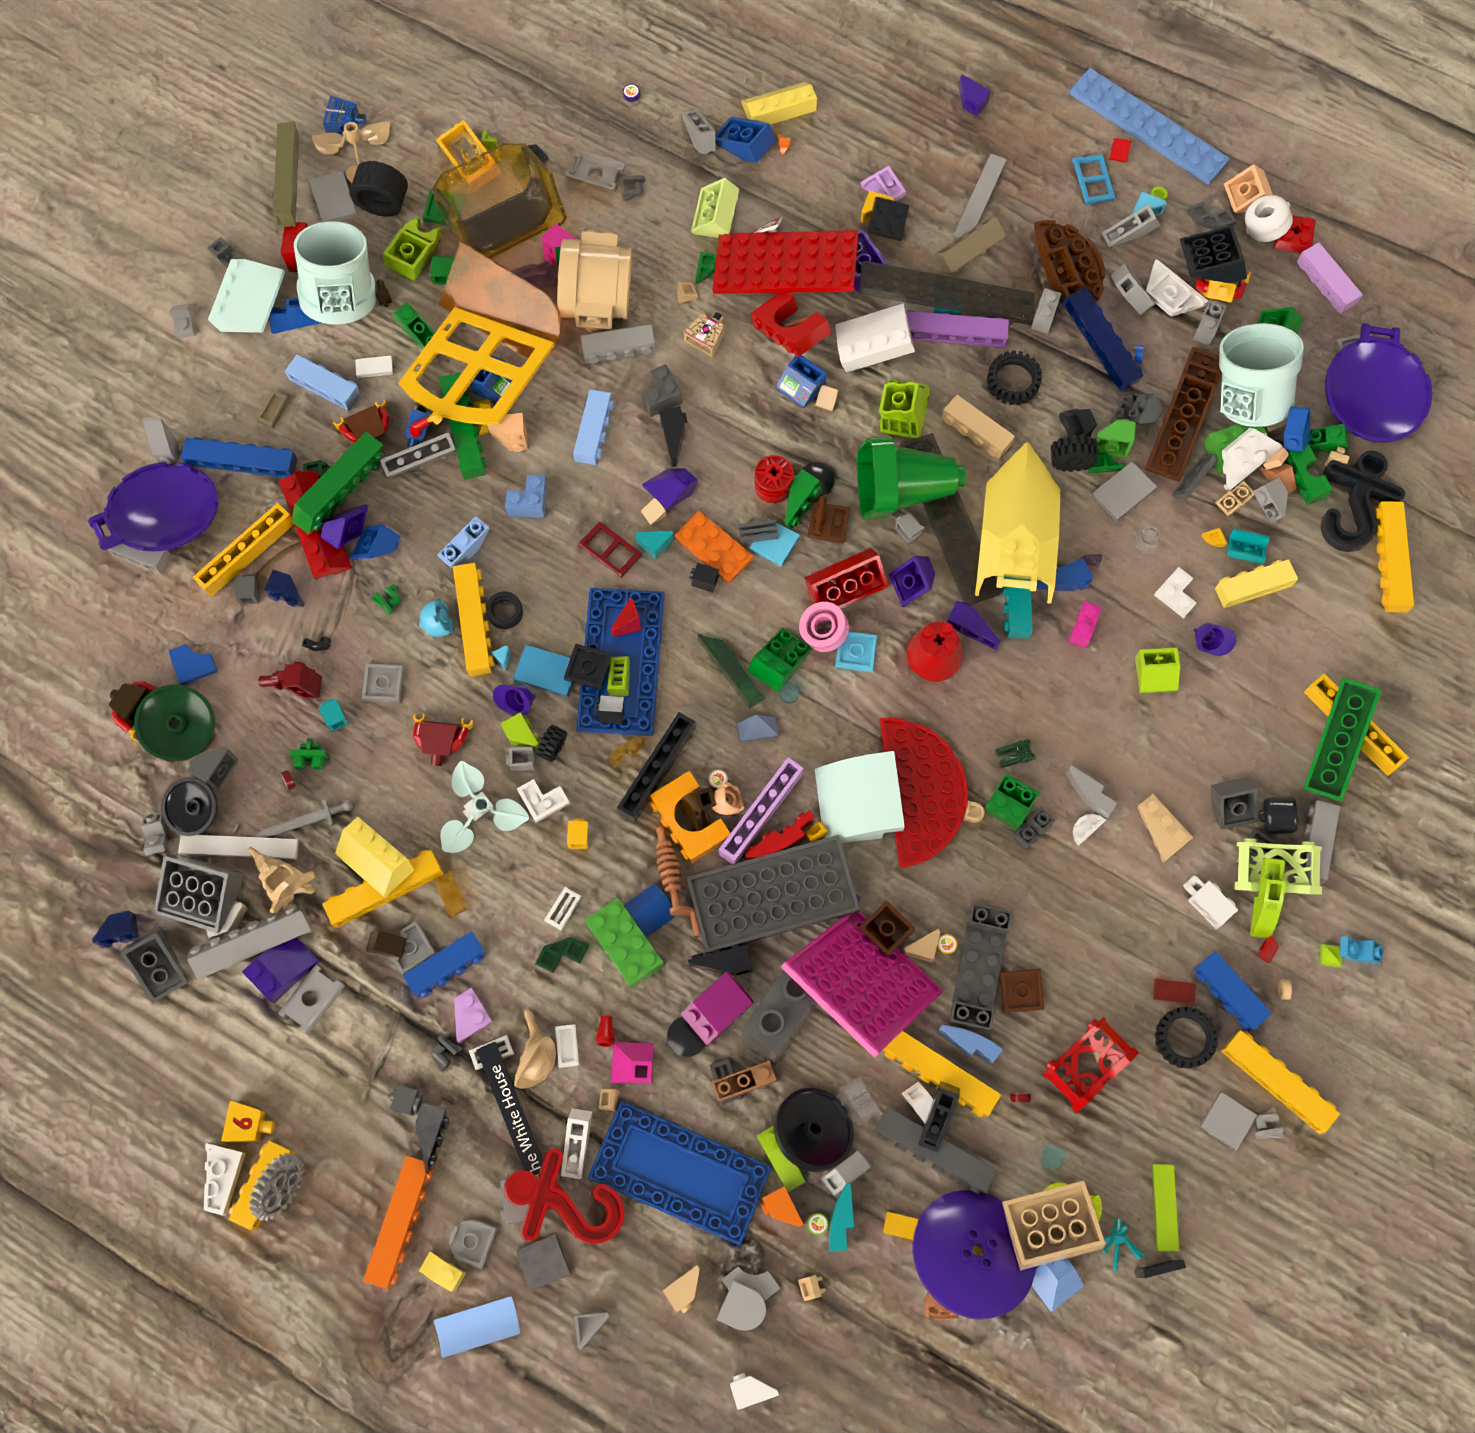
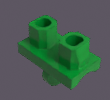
(309, 752)

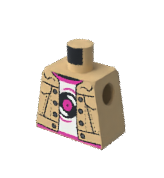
(705, 333)

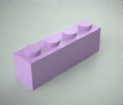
(1329, 278)

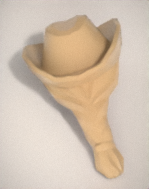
(537, 1058)

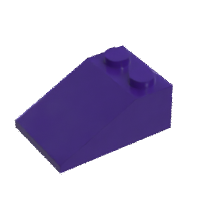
(866, 252)
(280, 968)

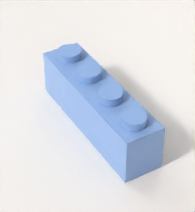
(323, 382)
(592, 427)

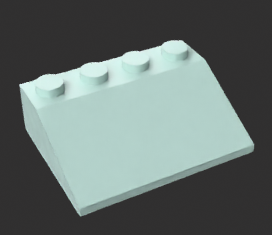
(246, 296)

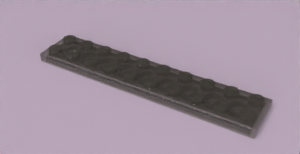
(946, 292)
(955, 535)

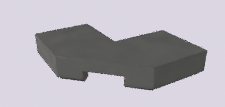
(1203, 217)

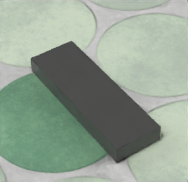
(1194, 476)

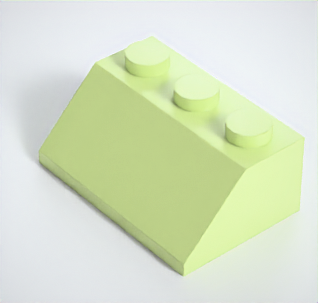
(715, 209)

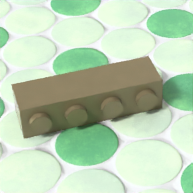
(969, 245)

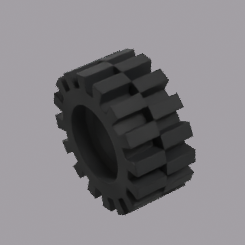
(551, 743)

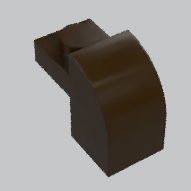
(696, 806)

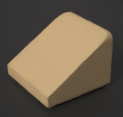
(827, 397)
(653, 512)

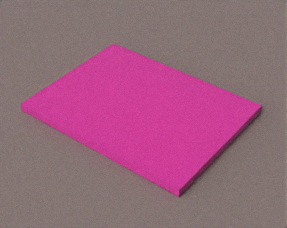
(860, 985)

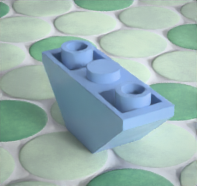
(465, 543)

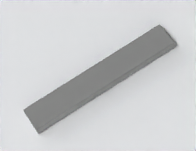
(981, 194)

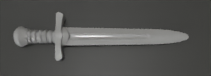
(325, 813)

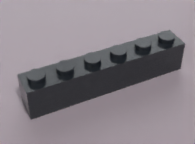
(656, 767)

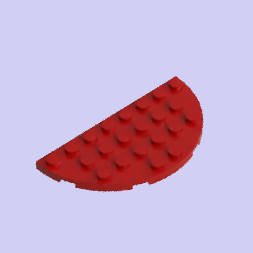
(930, 789)

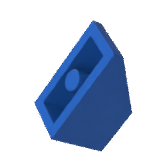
(1297, 429)

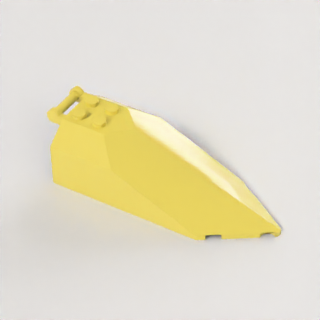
(1020, 524)

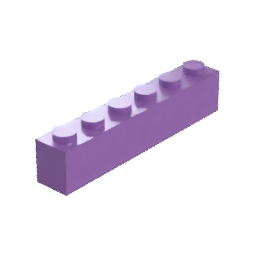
(958, 328)

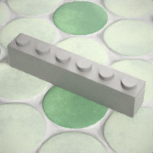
(249, 941)

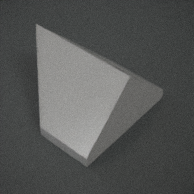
(588, 1325)

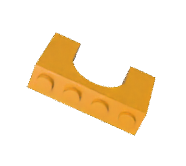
(693, 844)

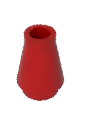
(605, 1034)

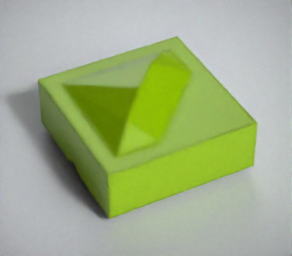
(1330, 956)

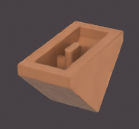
(1285, 473)

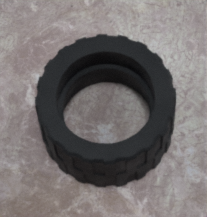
(378, 188)

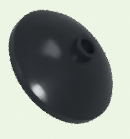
(179, 808)

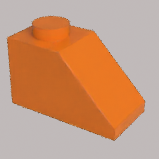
(781, 1207)

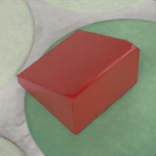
(1120, 150)
(1268, 949)

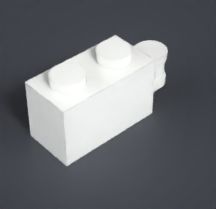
(1210, 901)

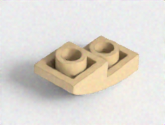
(1235, 499)

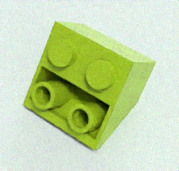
(1158, 670)

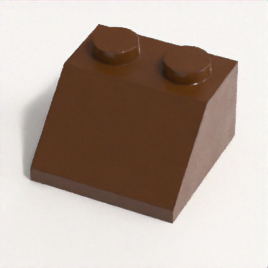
(887, 928)

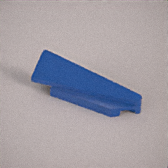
(289, 317)

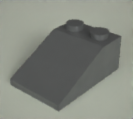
(154, 964)

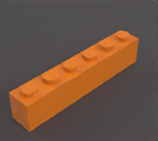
(398, 1223)

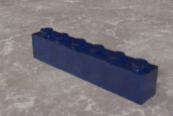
(1103, 339)

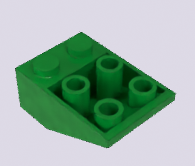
(779, 659)

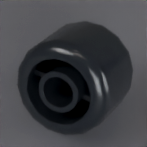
(1279, 815)

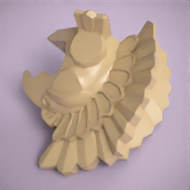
(281, 880)

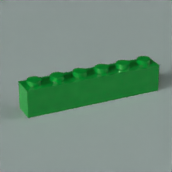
(465, 435)

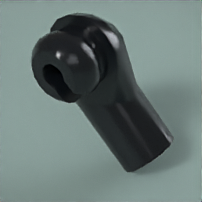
(317, 646)

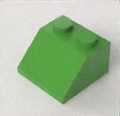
(1116, 438)

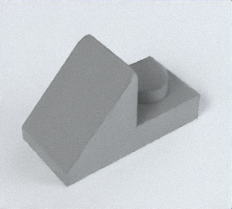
(183, 320)

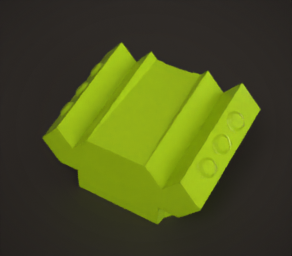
(903, 408)

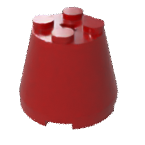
(935, 652)

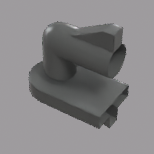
(637, 180)
(442, 1061)

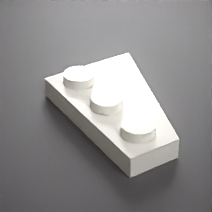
(222, 1175)

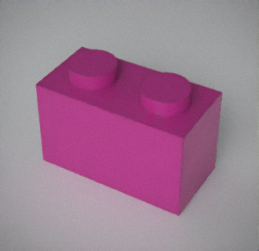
(1085, 624)

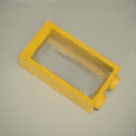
(456, 139)

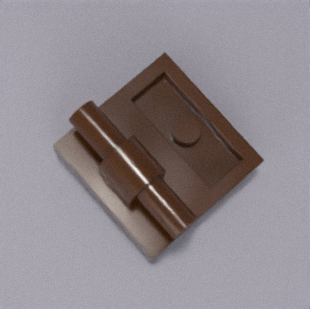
(828, 521)

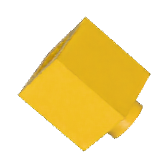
(578, 834)

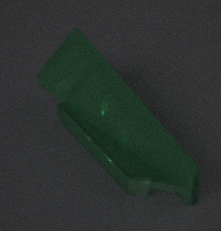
(731, 670)

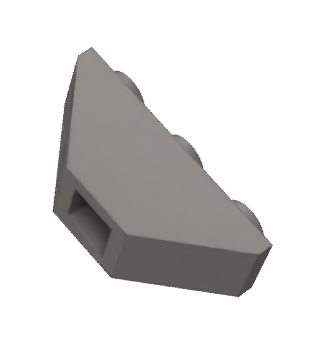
(1132, 289)

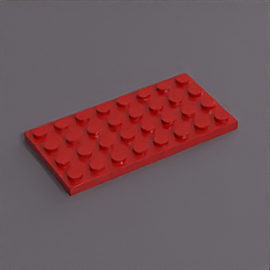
(786, 262)

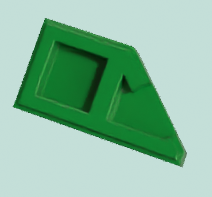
(706, 266)
(1105, 464)

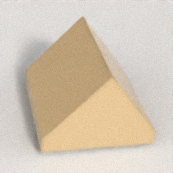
(609, 1100)

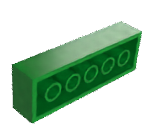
(337, 483)
(1342, 739)

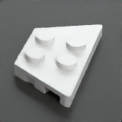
(1172, 292)
(1246, 455)

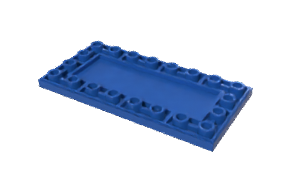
(644, 655)
(680, 1172)

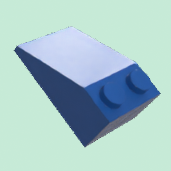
(745, 138)

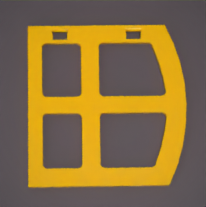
(476, 361)

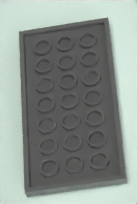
(773, 894)

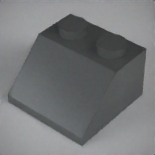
(213, 767)
(1235, 802)

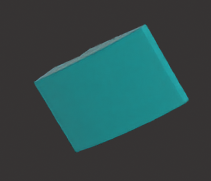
(841, 1220)

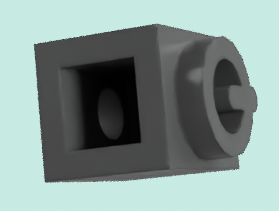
(406, 1099)

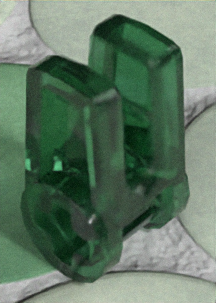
(1021, 748)

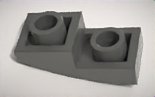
(1033, 828)

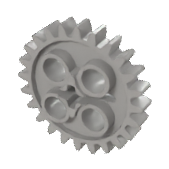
(276, 1187)

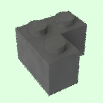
(664, 393)

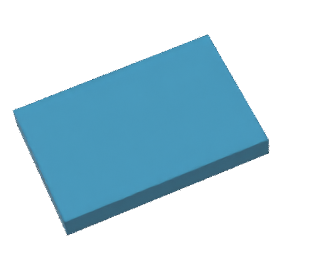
(543, 670)

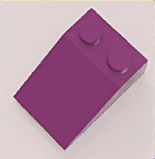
(717, 1008)

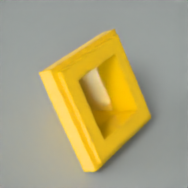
(816, 832)

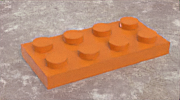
(713, 546)

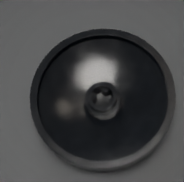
(813, 1130)

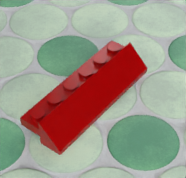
(321, 555)

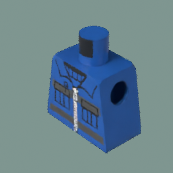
(339, 113)

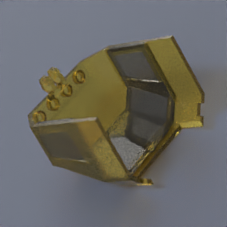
(498, 198)

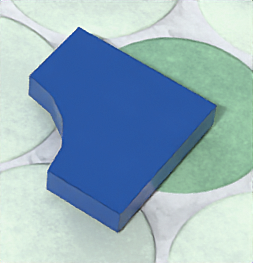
(190, 665)

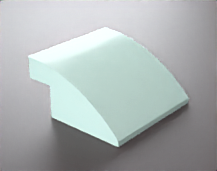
(860, 797)

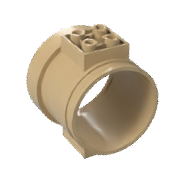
(594, 280)

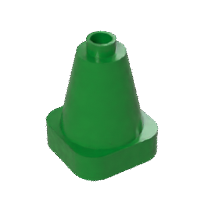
(902, 477)

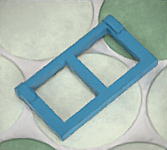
(1104, 177)

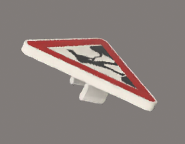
(770, 226)

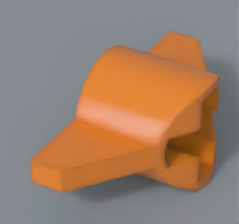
(783, 143)

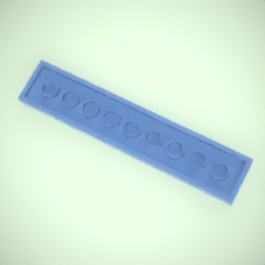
(1149, 126)

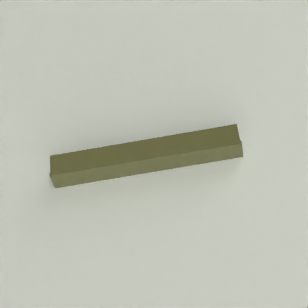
(286, 174)

